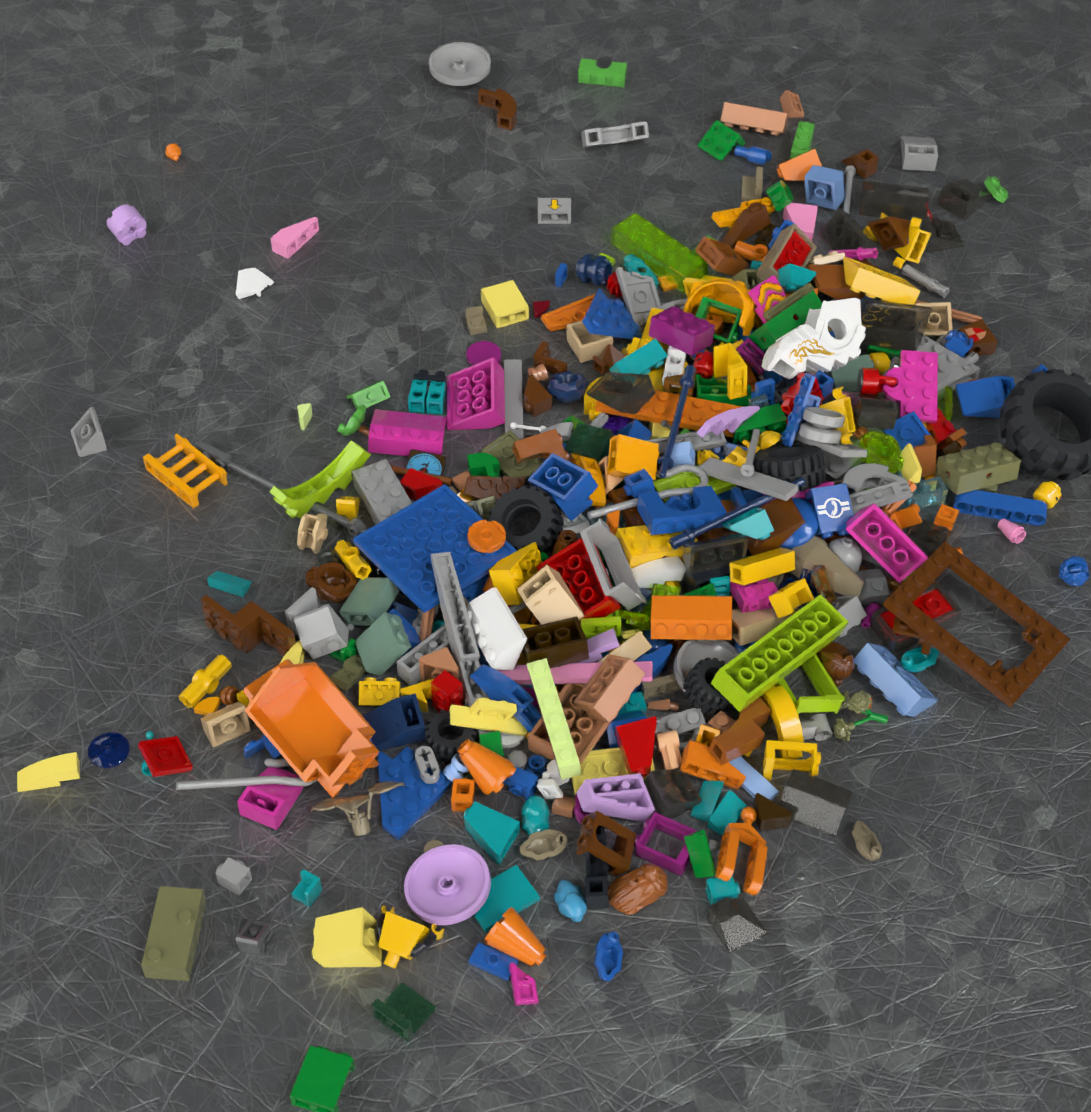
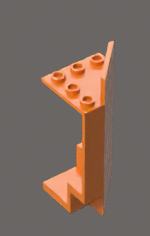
(312, 724)

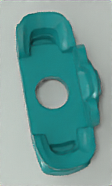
(632, 263)

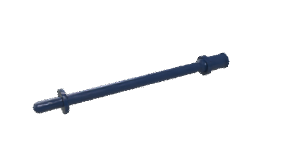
(686, 382)
(689, 535)

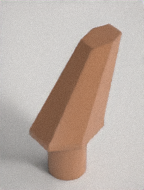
(662, 705)

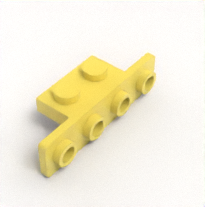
(489, 716)

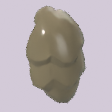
(866, 841)
(544, 844)

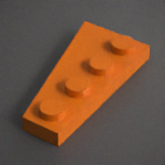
(568, 314)

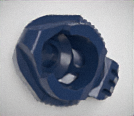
(567, 386)

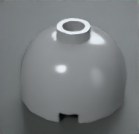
(848, 552)

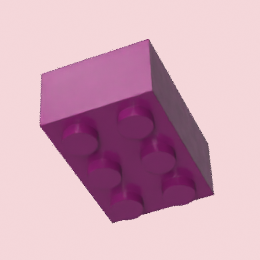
(681, 330)

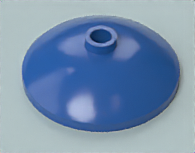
(808, 529)

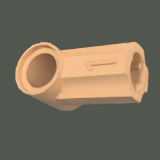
(669, 746)

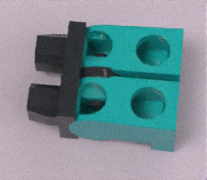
(427, 392)

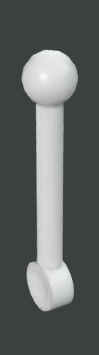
(513, 425)

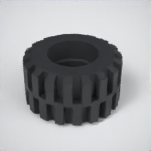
(698, 689)
(440, 726)

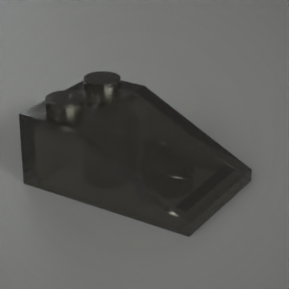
(623, 391)

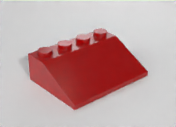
(581, 579)

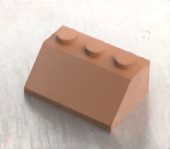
(610, 687)

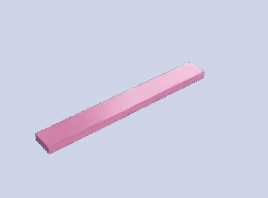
(571, 672)

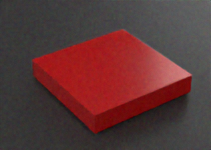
(165, 756)

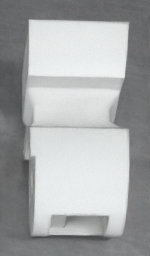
(551, 781)

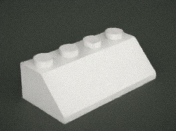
(496, 630)

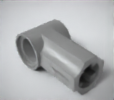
(816, 727)

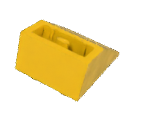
(514, 571)

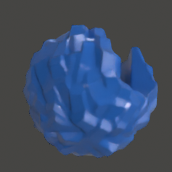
(1074, 571)

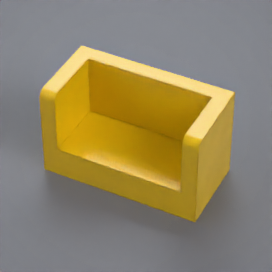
(790, 597)

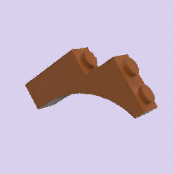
(743, 735)

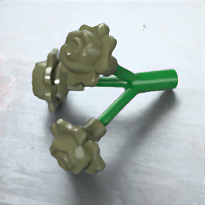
(859, 703)

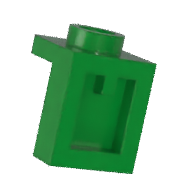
(346, 652)

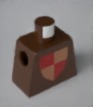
(983, 340)

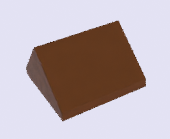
(890, 232)

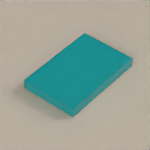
(506, 891)

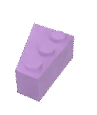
(617, 797)

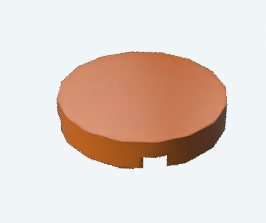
(486, 536)

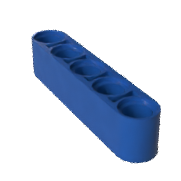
(1002, 506)

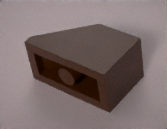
(536, 398)

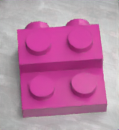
(753, 595)

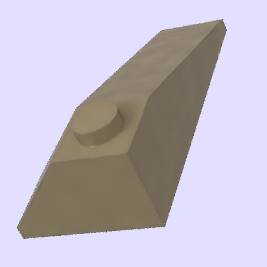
(816, 552)

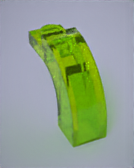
(642, 619)

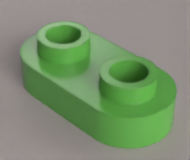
(996, 189)

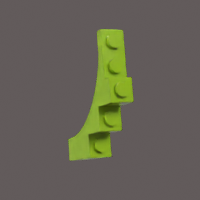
(319, 488)

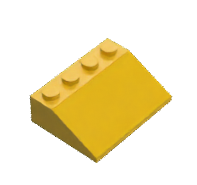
(878, 283)

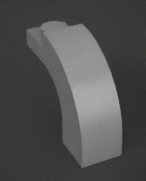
(868, 476)

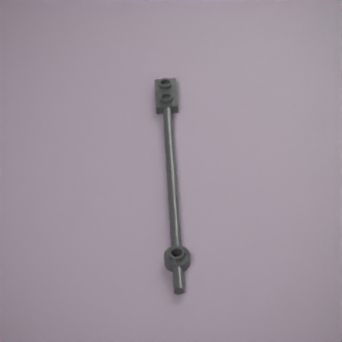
(224, 460)

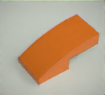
(946, 516)

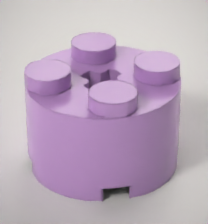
(127, 224)

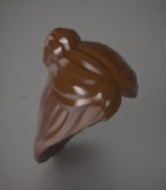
(837, 662)

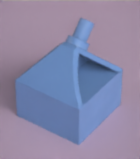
(824, 187)

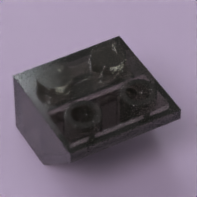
(671, 792)

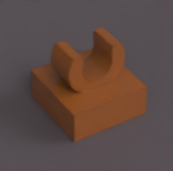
(958, 436)

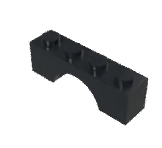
(597, 876)

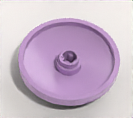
(447, 884)

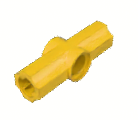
(352, 559)
(205, 681)

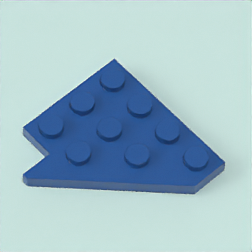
(610, 318)
(407, 804)

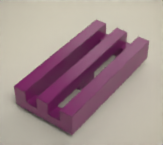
(751, 357)

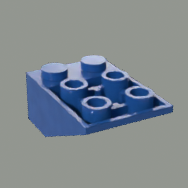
(984, 396)

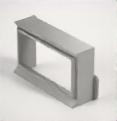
(626, 588)

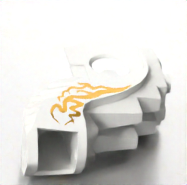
(812, 346)

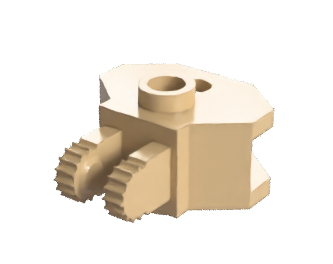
(312, 532)

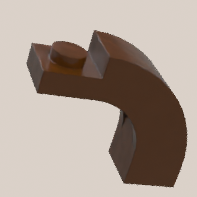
(503, 103)

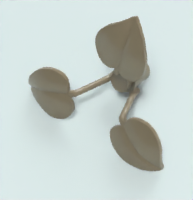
(349, 805)

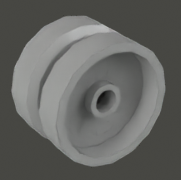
(822, 425)

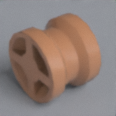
(539, 373)

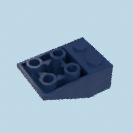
(397, 723)

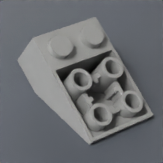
(919, 153)

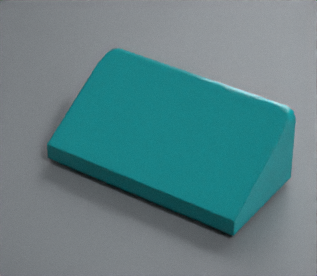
(229, 583)
(710, 795)
(727, 812)

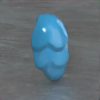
(570, 900)

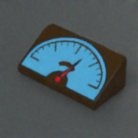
(426, 462)

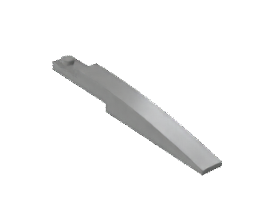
(458, 627)

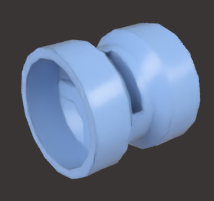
(455, 769)

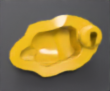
(767, 439)

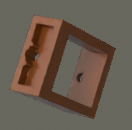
(720, 256)

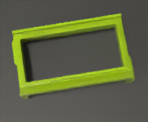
(829, 695)

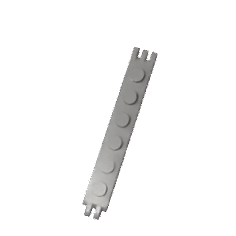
(881, 495)

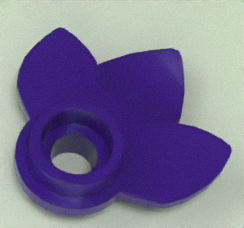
(616, 422)

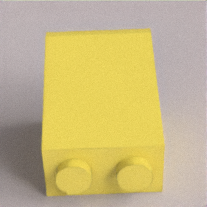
(346, 940)

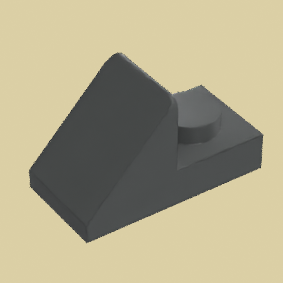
(252, 936)

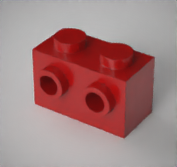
(446, 691)

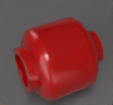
(704, 364)

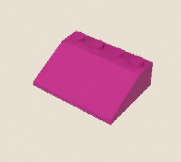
(476, 397)
(401, 431)

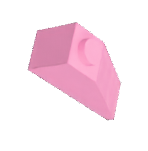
(292, 238)

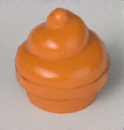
(173, 151)

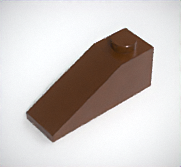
(748, 223)

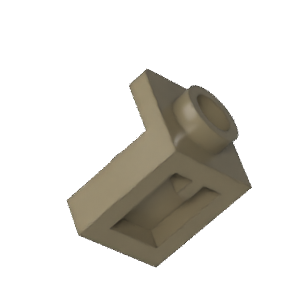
(475, 320)

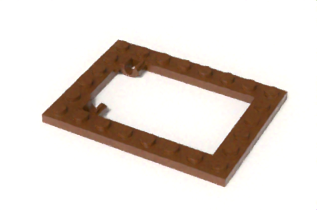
(1004, 684)

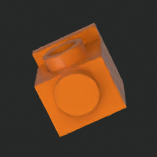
(462, 794)

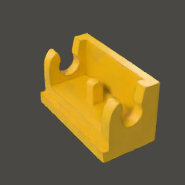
(738, 455)

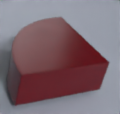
(540, 307)

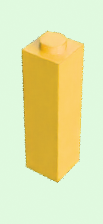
(762, 566)

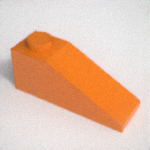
(701, 763)

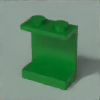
(321, 1080)

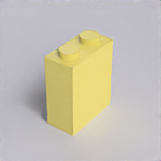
(504, 304)

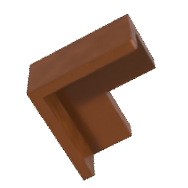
(927, 456)

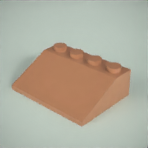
(583, 726)

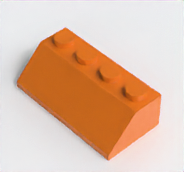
(691, 617)

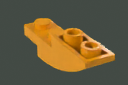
(728, 217)
(592, 466)

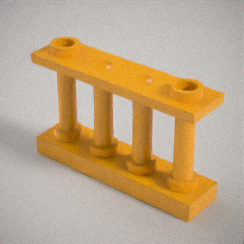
(178, 485)

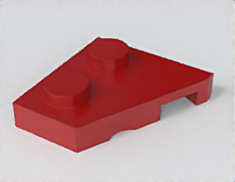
(941, 428)

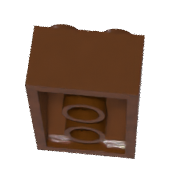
(785, 521)

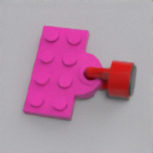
(910, 385)

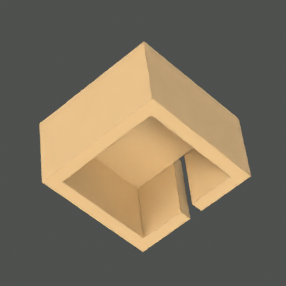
(586, 344)

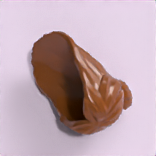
(638, 888)

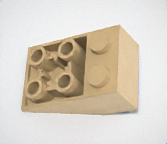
(549, 597)

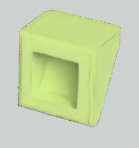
(304, 414)

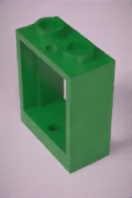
(703, 311)

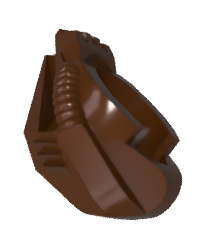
(331, 581)

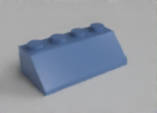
(895, 682)

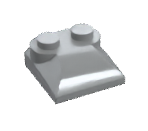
(304, 604)

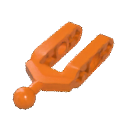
(757, 855)

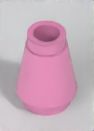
(1012, 531)

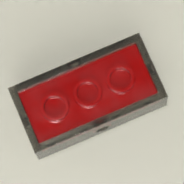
(933, 602)

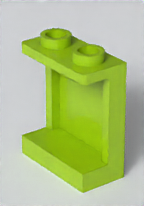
(596, 626)

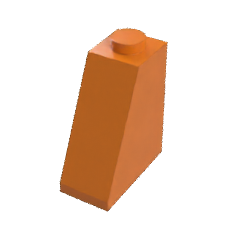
(798, 166)

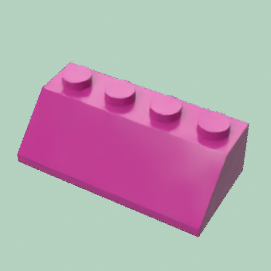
(885, 541)

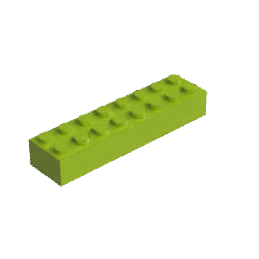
(779, 653)

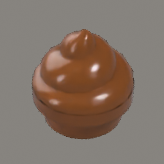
(229, 695)

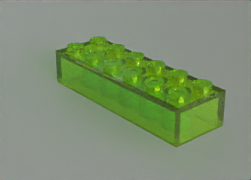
(658, 250)

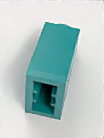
(491, 830)

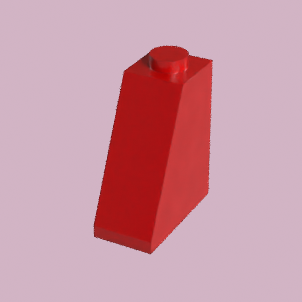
(637, 745)

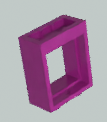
(671, 828)

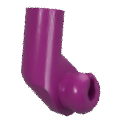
(866, 621)

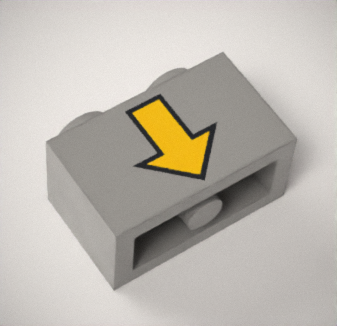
(554, 210)

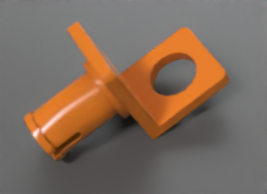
(907, 516)

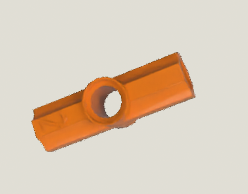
(751, 252)

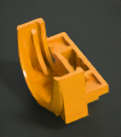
(727, 292)

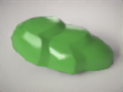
(353, 423)

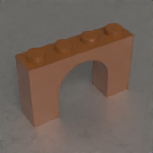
(540, 446)

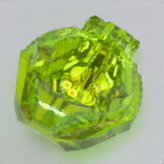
(882, 450)

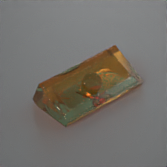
(823, 583)

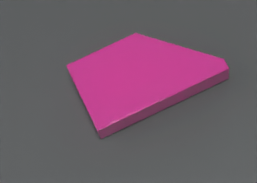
(523, 987)

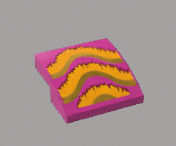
(767, 295)

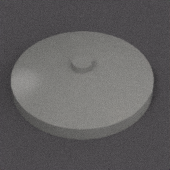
(459, 64)
(695, 650)

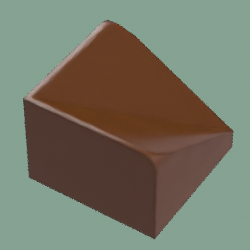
(611, 355)

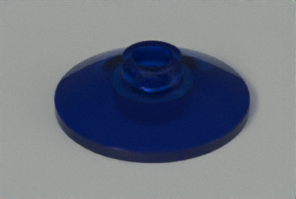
(112, 755)

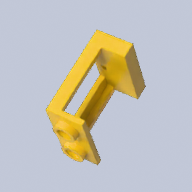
(806, 765)

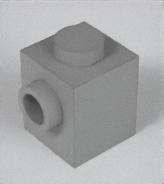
(233, 875)

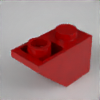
(419, 484)

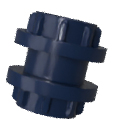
(593, 268)

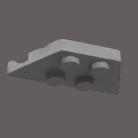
(638, 293)

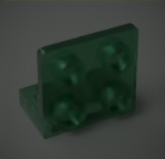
(589, 442)
(403, 1011)

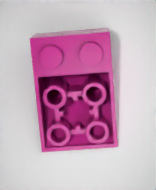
(269, 802)

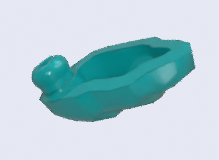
(915, 661)
(535, 815)

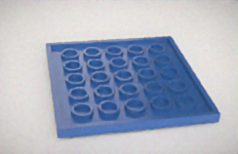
(430, 525)

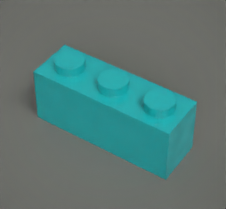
(642, 360)

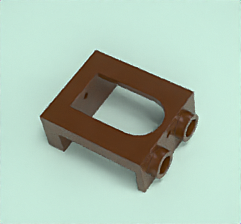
(621, 855)

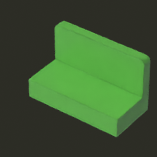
(369, 395)

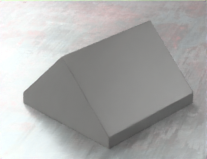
(88, 434)

